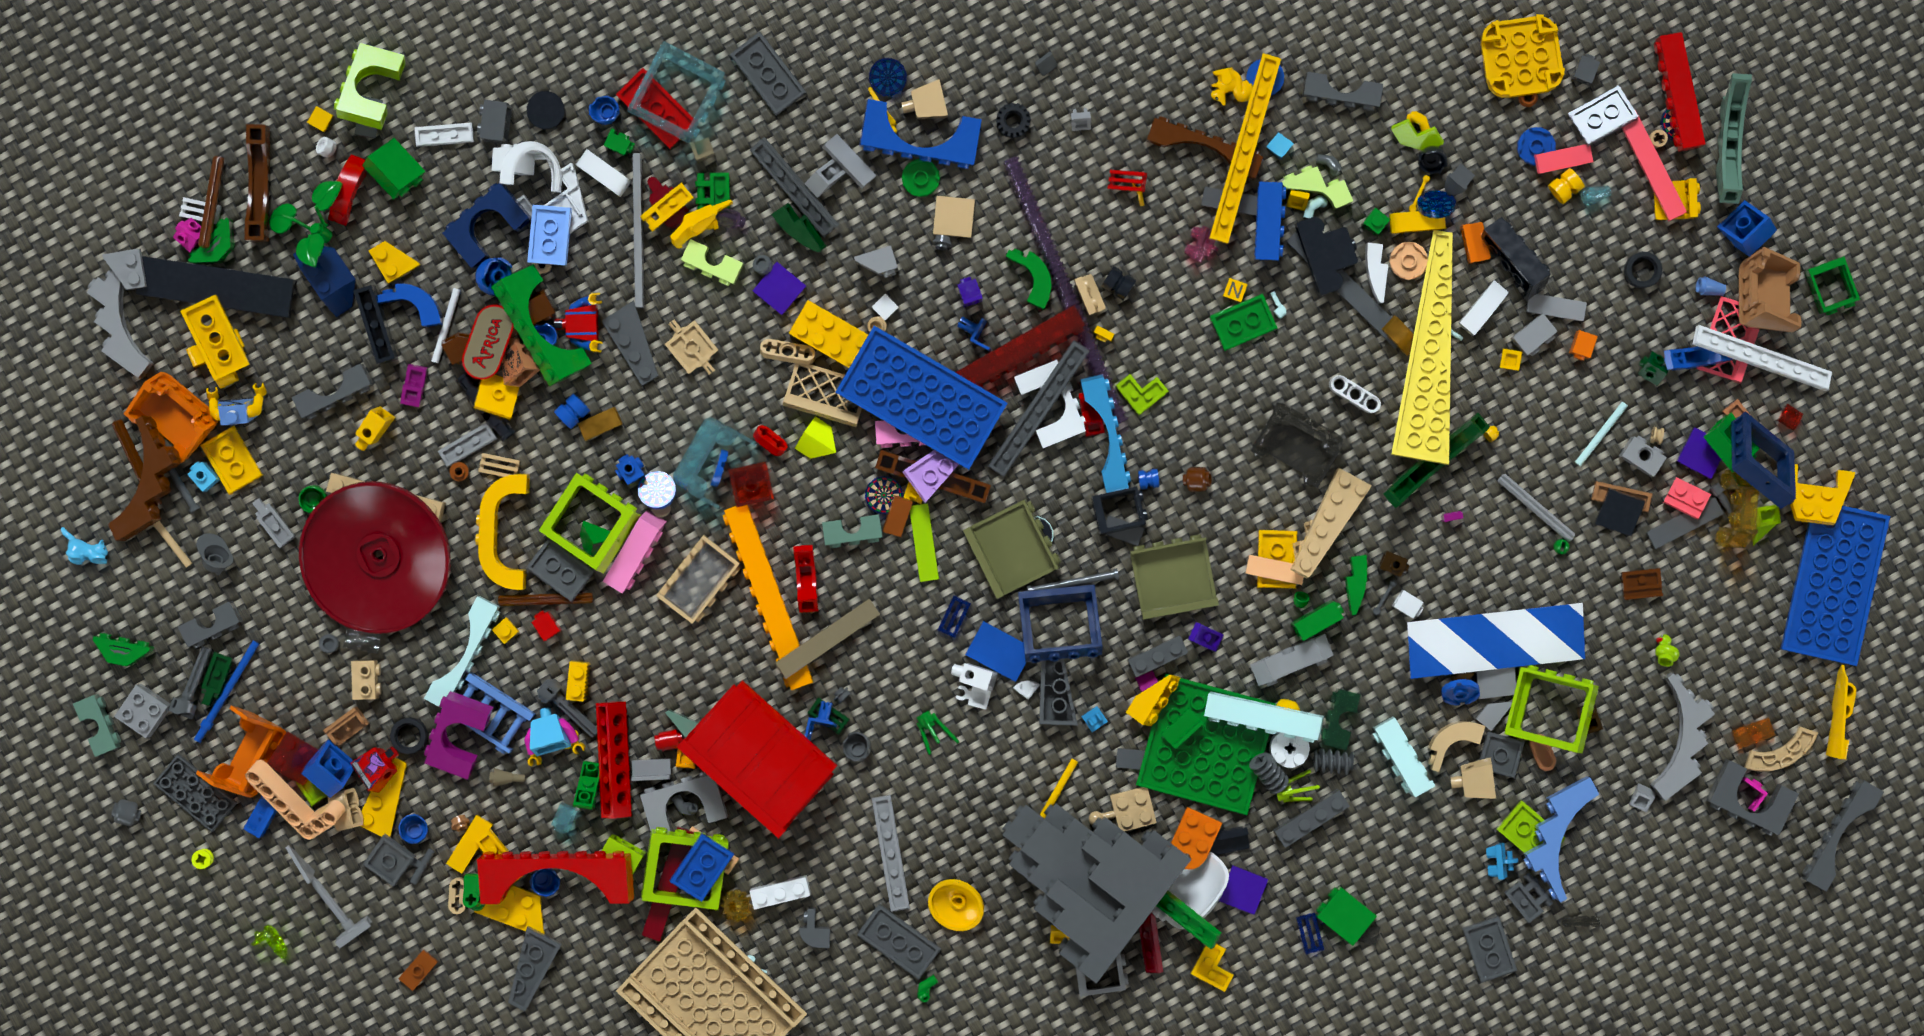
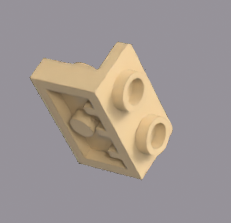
(1089, 294)

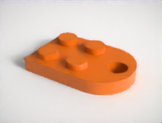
(1196, 836)

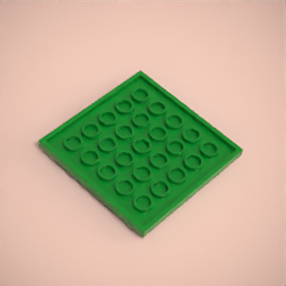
(1208, 764)

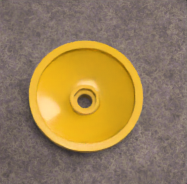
(950, 910)

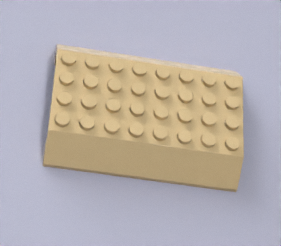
(707, 987)

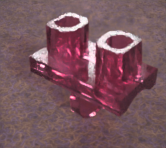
(1204, 244)

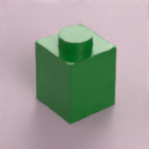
(1375, 221)

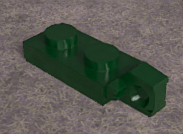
(215, 677)

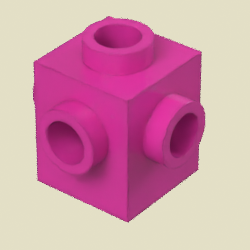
(188, 234)

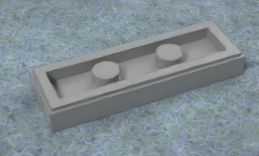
(849, 161)
(1557, 307)
(467, 444)

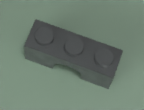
(225, 618)
(1157, 656)

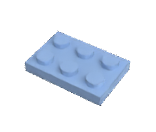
(549, 235)

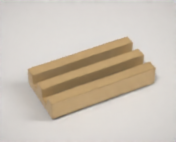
(483, 462)

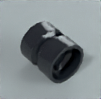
(1117, 282)

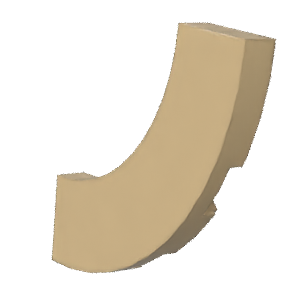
(1783, 756)

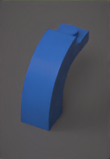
(427, 306)
(1692, 358)

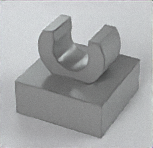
(1080, 120)

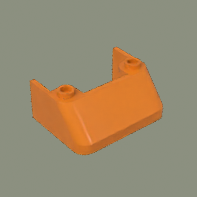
(258, 744)

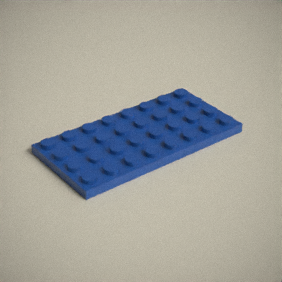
(921, 397)
(1836, 586)

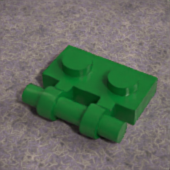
(719, 189)

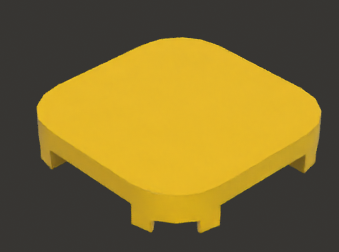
(1521, 56)

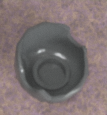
(856, 746)

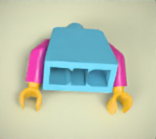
(549, 735)

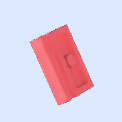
(1687, 498)

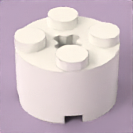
(1295, 757)

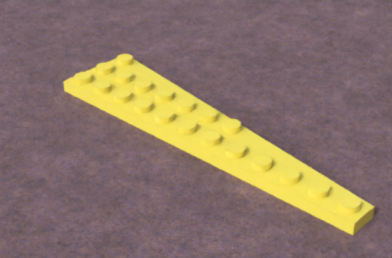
(1425, 402)

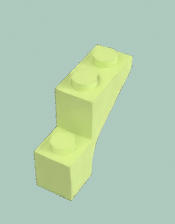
(1312, 181)

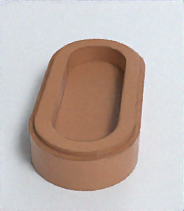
(1543, 755)

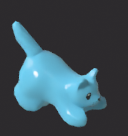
(79, 551)

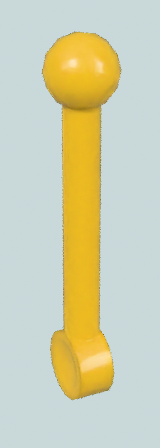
(1426, 178)

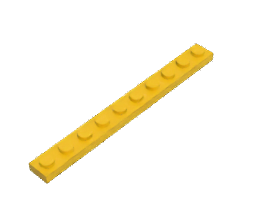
(1245, 148)

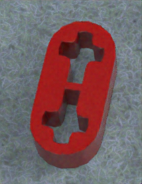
(770, 440)

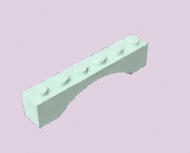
(480, 617)

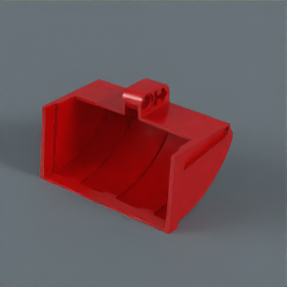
(758, 757)

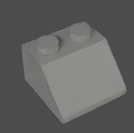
(879, 261)

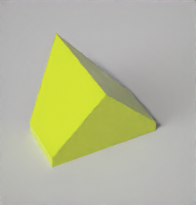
(817, 440)

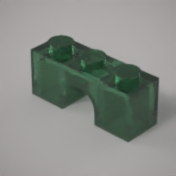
(1342, 702)

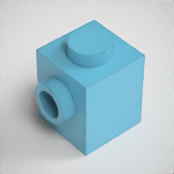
(203, 476)

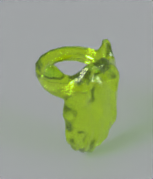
(273, 939)

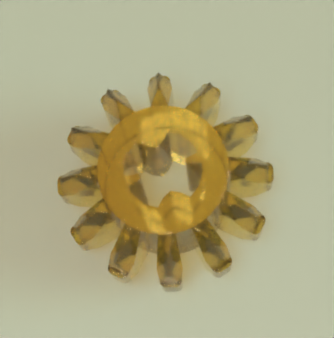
(736, 905)

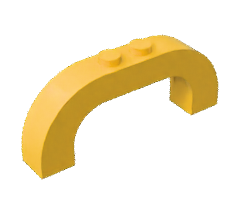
(488, 529)

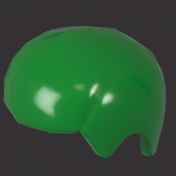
(311, 497)

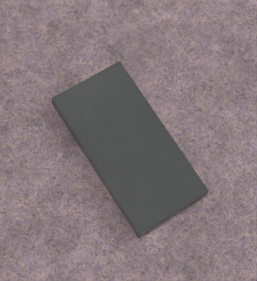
(768, 73)
(899, 941)

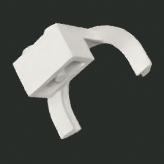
(520, 160)

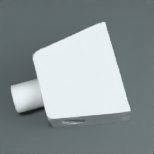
(982, 679)

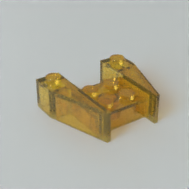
(1743, 515)

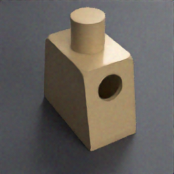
(927, 102)
(1476, 779)

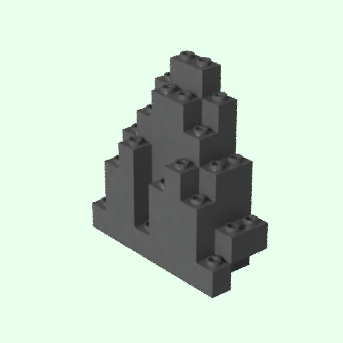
(1093, 881)

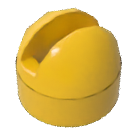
(1491, 434)

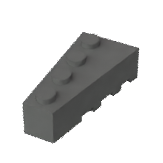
(1055, 694)

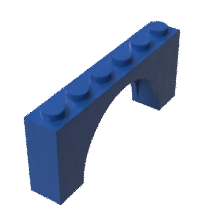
(879, 135)

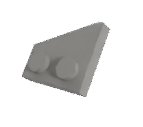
(128, 268)

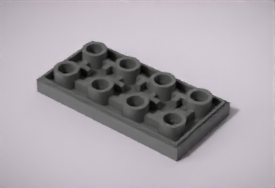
(193, 794)

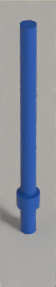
(207, 723)

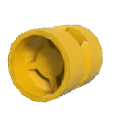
(1564, 187)

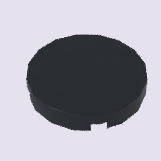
(545, 110)

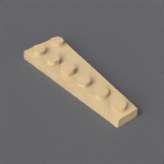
(1335, 510)

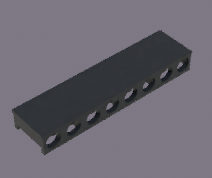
(233, 288)

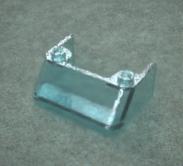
(687, 471)

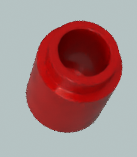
(668, 740)

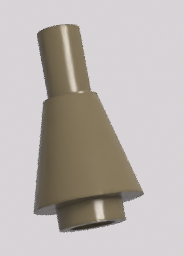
(500, 777)

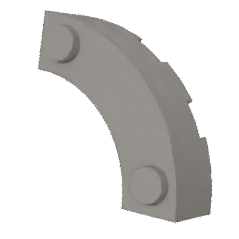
(1290, 660)

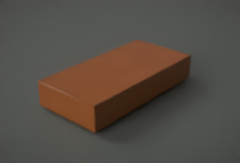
(897, 516)

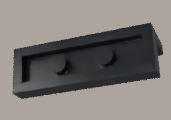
(1231, 840)

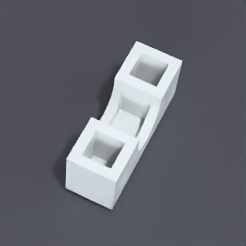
(780, 892)

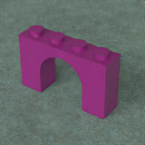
(441, 751)

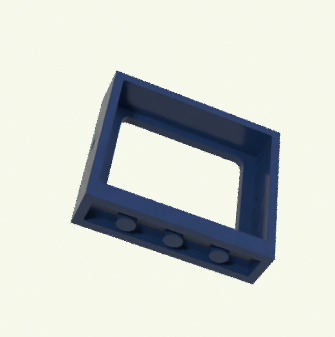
(1748, 430)
(1055, 596)

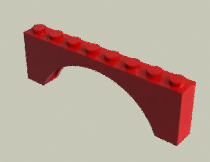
(606, 870)

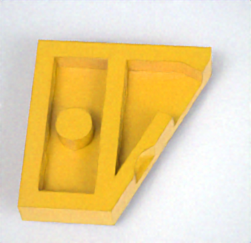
(392, 261)

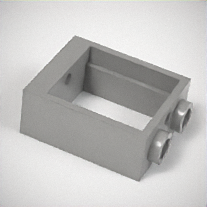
(1123, 979)

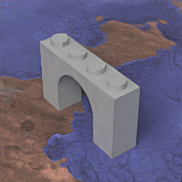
(708, 791)

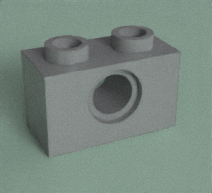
(1631, 454)

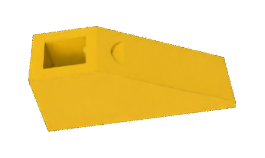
(1150, 702)

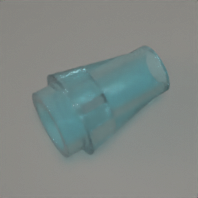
(1592, 195)

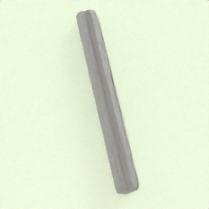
(1536, 507)

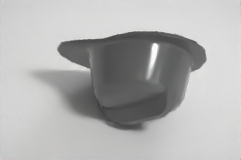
(214, 553)

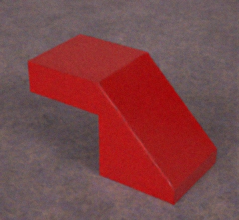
(1094, 422)

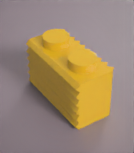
(577, 681)

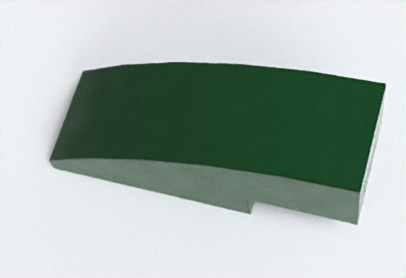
(798, 228)

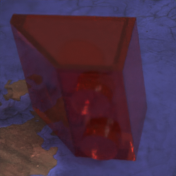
(751, 484)
(292, 756)

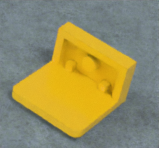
(1688, 193)

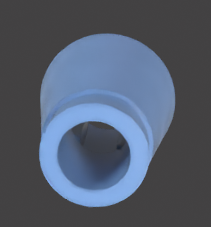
(1707, 286)

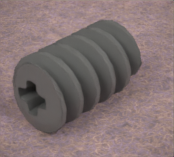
(1333, 761)
(1269, 773)

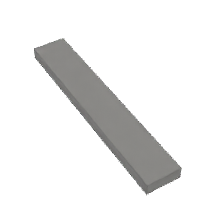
(890, 853)

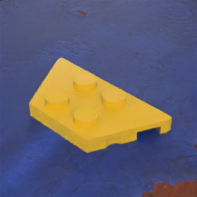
(518, 910)

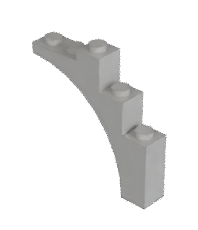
(111, 318)
(1692, 714)

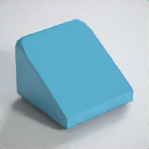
(1279, 145)

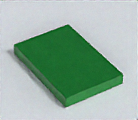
(1243, 322)

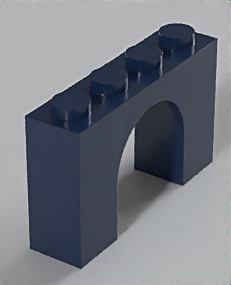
(461, 231)

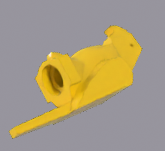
(697, 222)

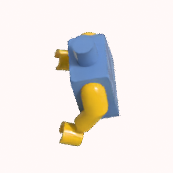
(236, 410)

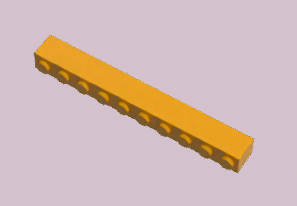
(765, 589)

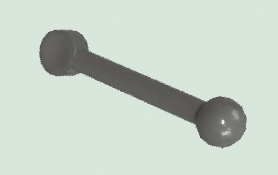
(1376, 610)

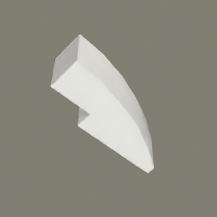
(1376, 271)
(1483, 308)

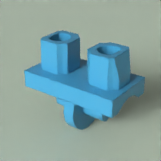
(1499, 852)

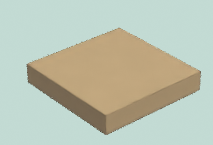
(953, 216)

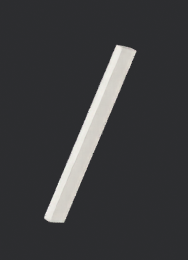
(1762, 358)

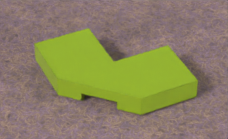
(1409, 137)

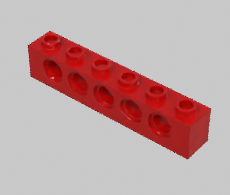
(613, 759)

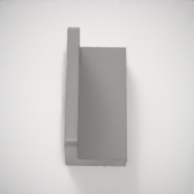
(651, 769)

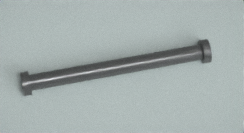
(184, 491)
(1078, 581)

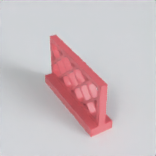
(1750, 336)

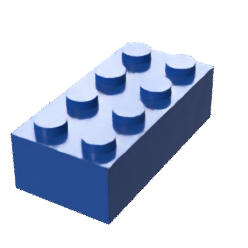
(1269, 221)

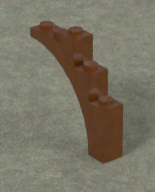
(153, 484)

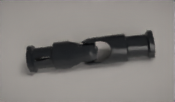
(494, 421)

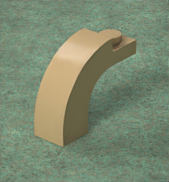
(1448, 735)

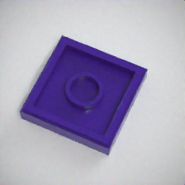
(779, 288)
(1699, 455)
(1243, 890)

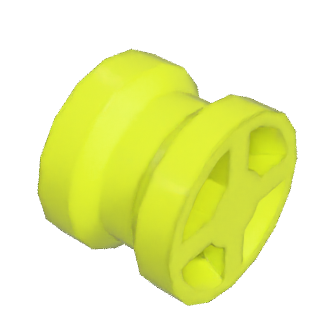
(206, 857)

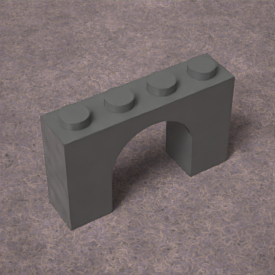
(1770, 818)

